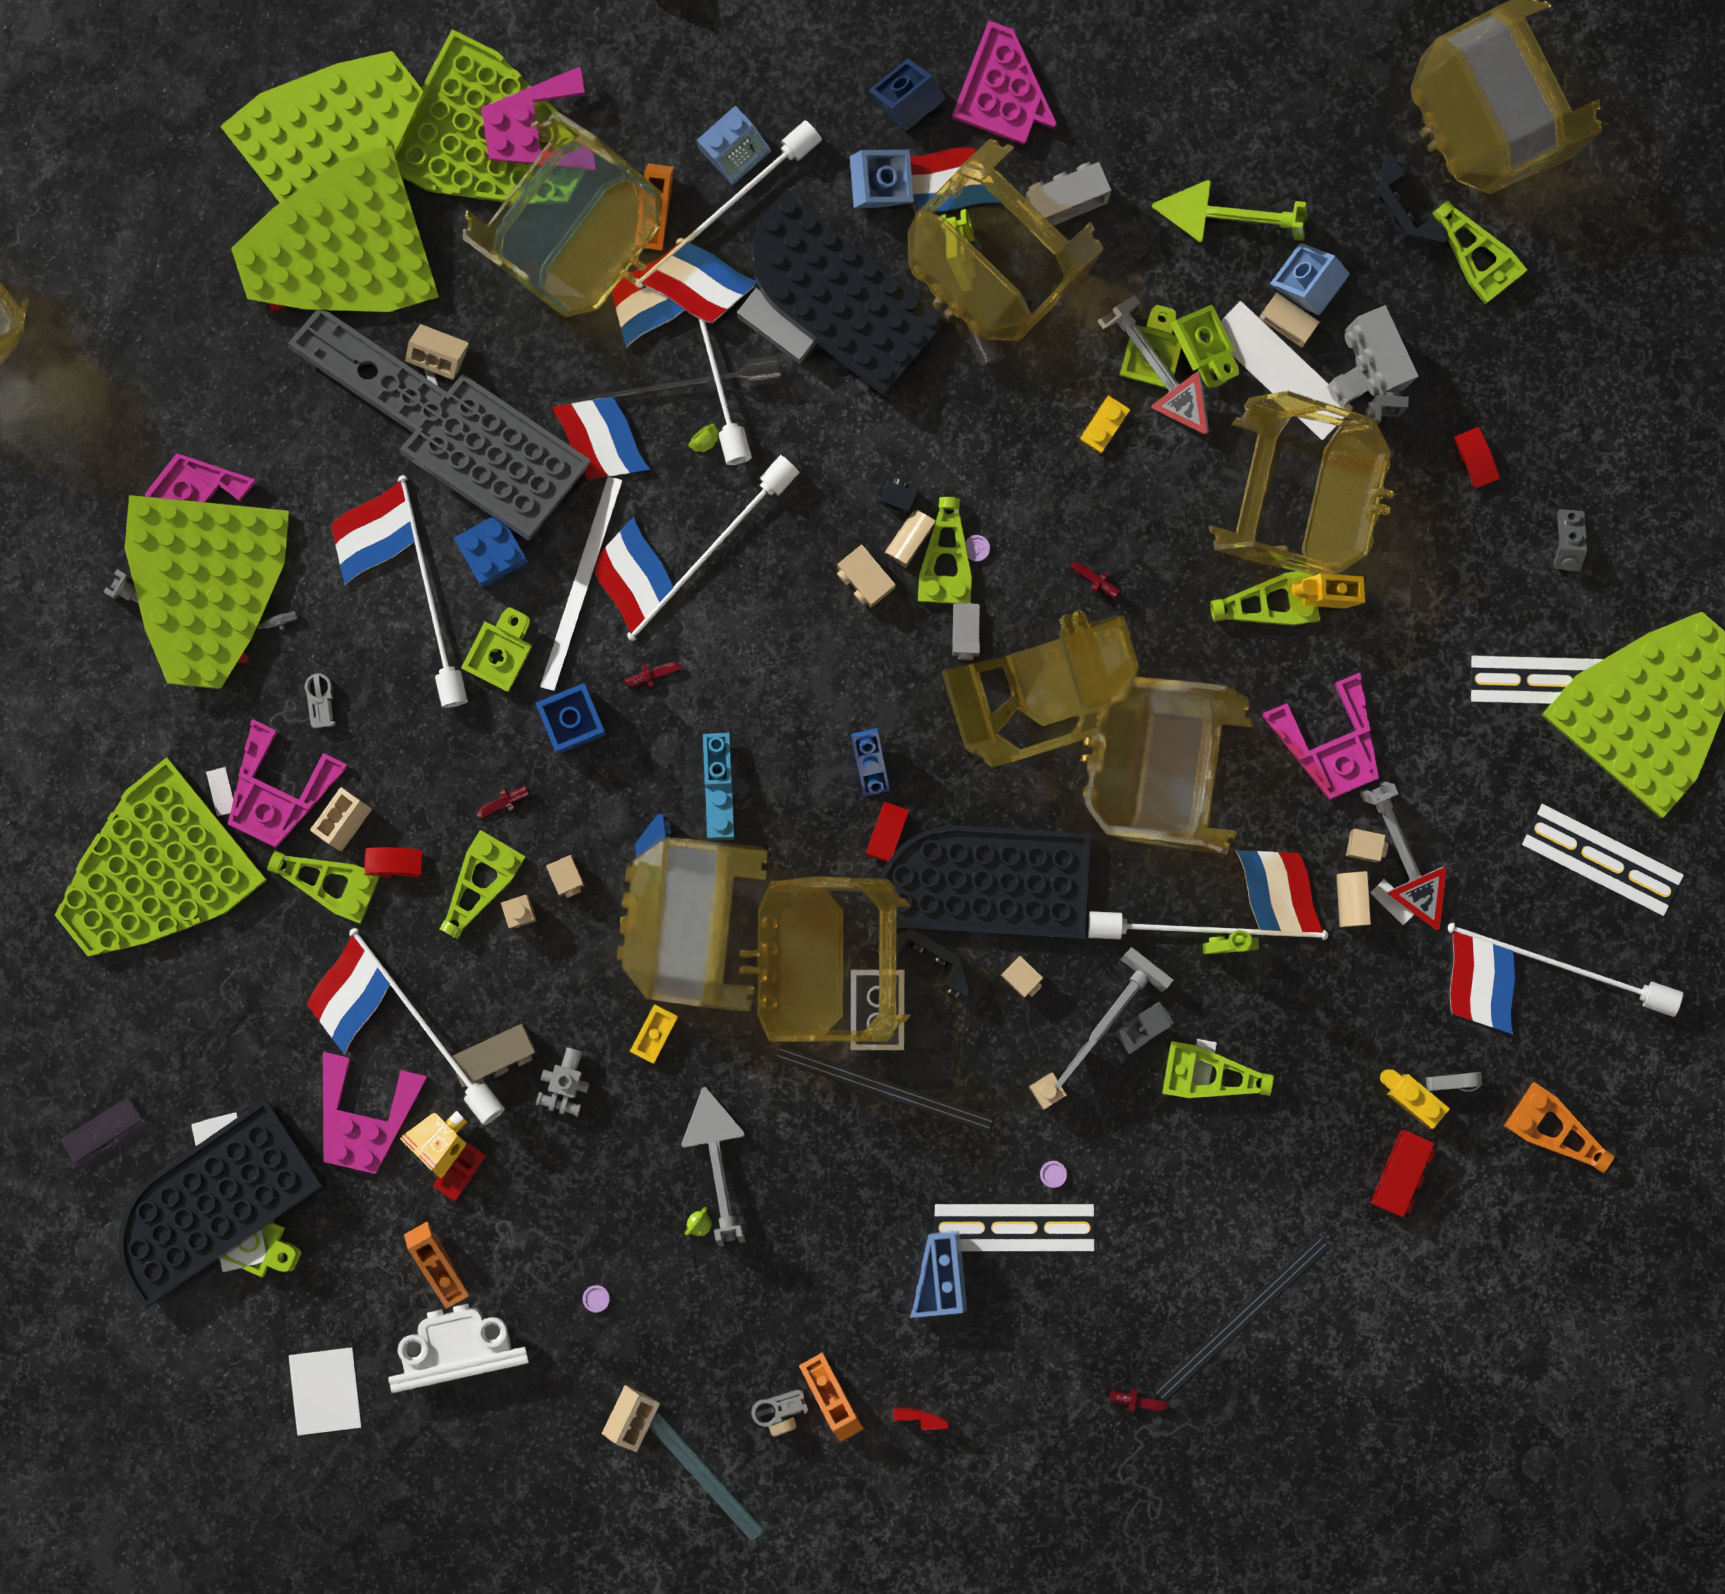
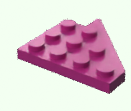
(1002, 89)

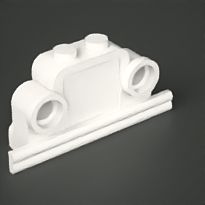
(454, 1348)

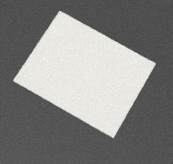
(324, 1391)

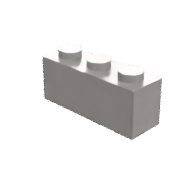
(775, 328)

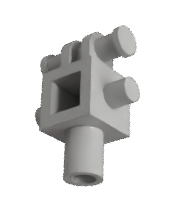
(564, 1081)

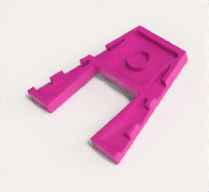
(508, 120)
(1339, 763)
(266, 810)
(357, 1139)

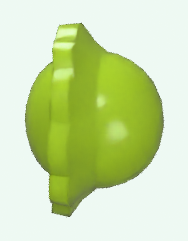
(704, 438)
(698, 1223)

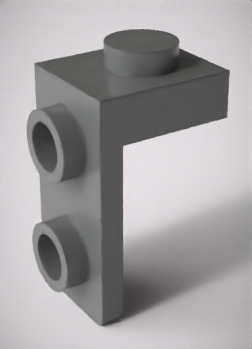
(1572, 540)
(1144, 1027)

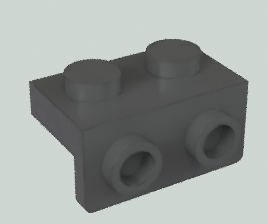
(1386, 405)

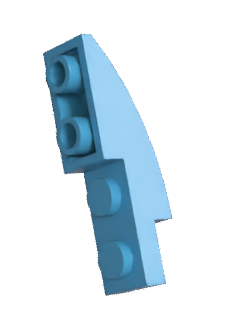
(718, 786)

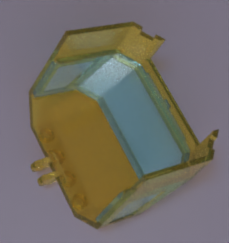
(571, 221)

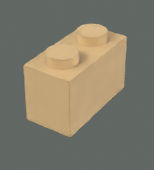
(865, 576)

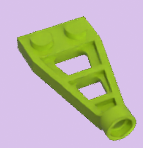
(1495, 278)
(946, 588)
(1296, 615)
(497, 856)
(355, 896)
(1238, 941)
(1181, 1067)

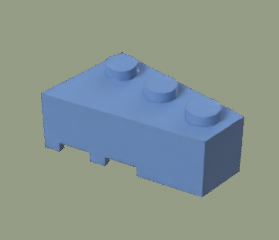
(941, 1278)

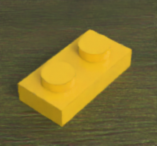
(1104, 424)
(654, 1034)

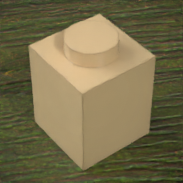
(1366, 845)
(566, 876)
(518, 912)
(1022, 977)
(1046, 1091)

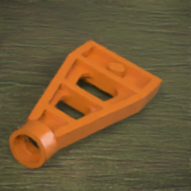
(1530, 1113)

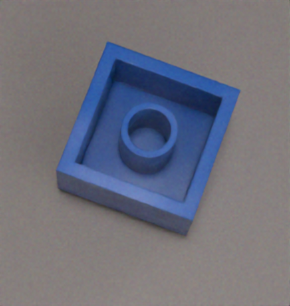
(490, 551)
(571, 718)

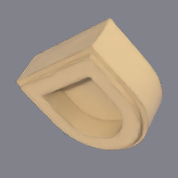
(783, 1426)

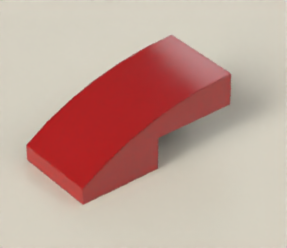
(1477, 457)
(887, 832)
(392, 861)
(460, 1172)
(927, 1419)

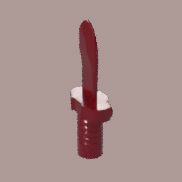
(1099, 582)
(648, 676)
(507, 800)
(1133, 1400)

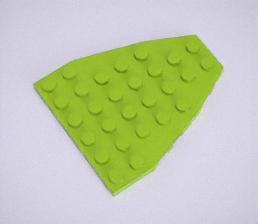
(324, 118)
(447, 138)
(340, 243)
(202, 581)
(1650, 709)
(155, 868)

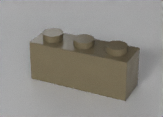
(495, 1055)

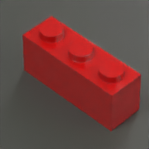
(1403, 1173)

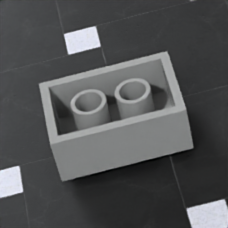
(1070, 193)
(1380, 352)
(866, 1008)

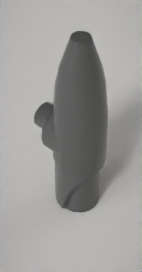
(278, 621)

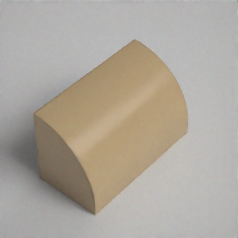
(1289, 320)
(436, 351)
(910, 538)
(341, 819)
(1353, 899)
(630, 1418)

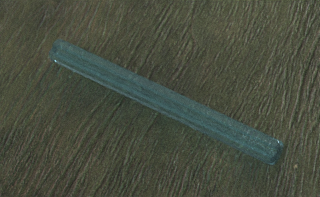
(705, 1477)

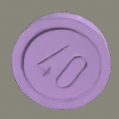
(977, 548)
(1053, 1174)
(596, 1298)

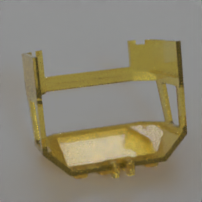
(966, 278)
(1344, 495)
(1048, 683)
(804, 960)

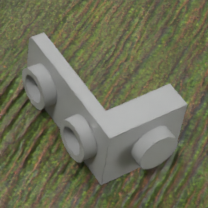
(1348, 386)
(965, 631)

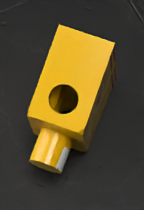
(437, 1141)

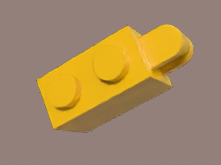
(1330, 590)
(1414, 1098)

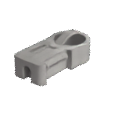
(319, 706)
(1454, 1081)
(783, 1406)

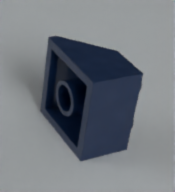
(907, 94)

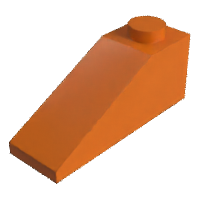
(662, 178)
(435, 1264)
(831, 1397)

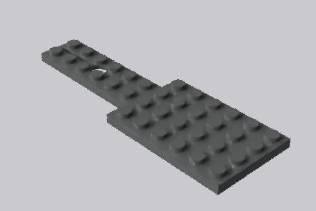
(457, 435)

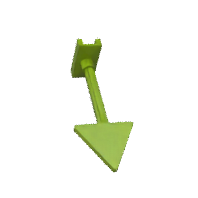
(1190, 209)

